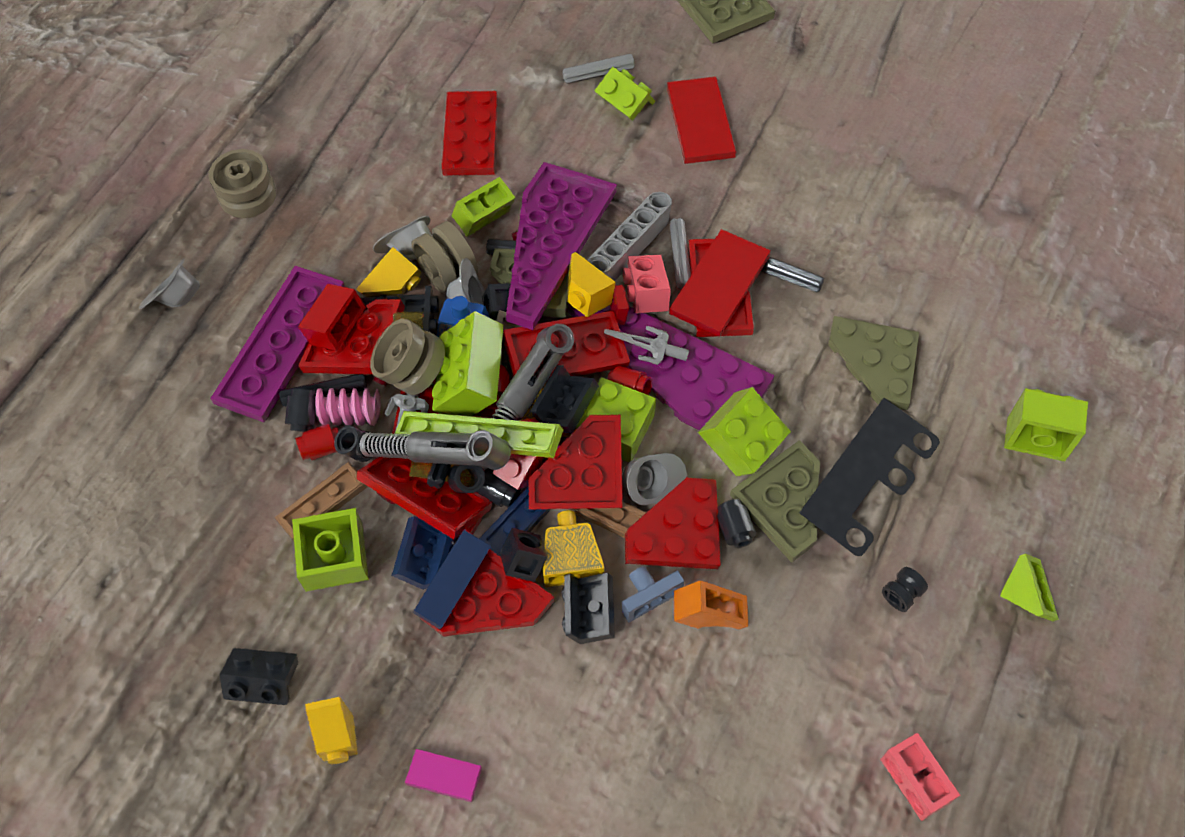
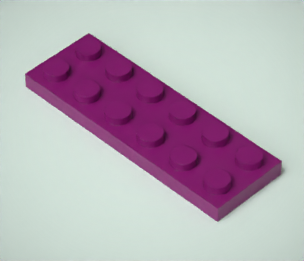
(272, 349)

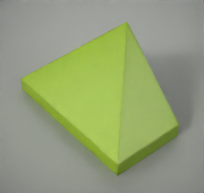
(1029, 588)

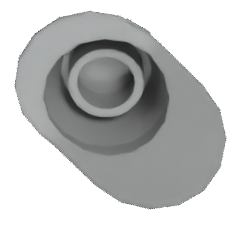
(402, 238)
(467, 284)
(175, 289)
(653, 477)

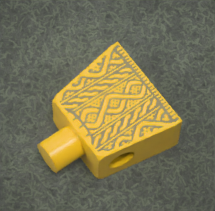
(570, 550)

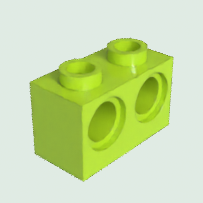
(483, 206)

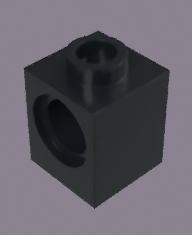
(496, 298)
(523, 555)

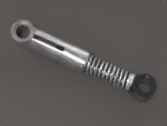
(520, 394)
(425, 447)

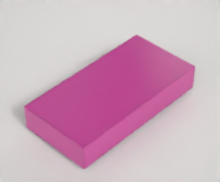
(443, 775)

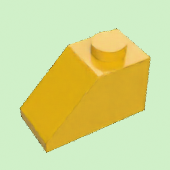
(390, 276)
(588, 286)
(332, 730)

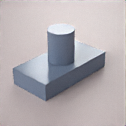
(649, 593)

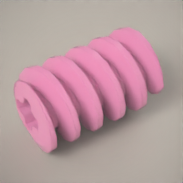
(346, 408)

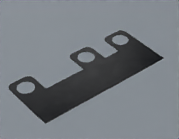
(859, 467)

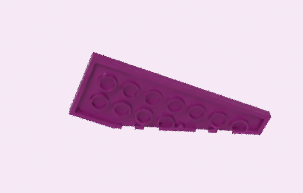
(555, 221)
(694, 386)

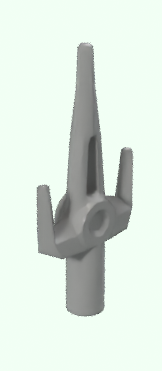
(657, 346)
(406, 403)

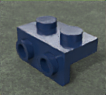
(421, 553)

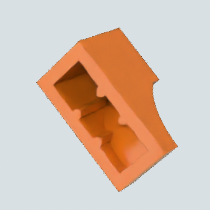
(710, 605)

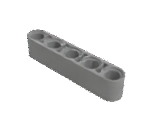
(633, 235)

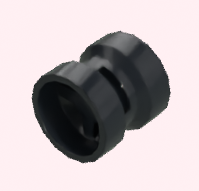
(904, 589)

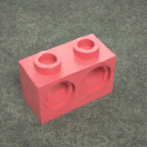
(647, 283)
(919, 776)

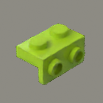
(623, 93)

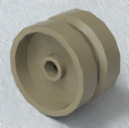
(242, 183)
(442, 254)
(407, 357)

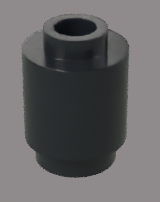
(301, 410)
(498, 490)
(736, 523)

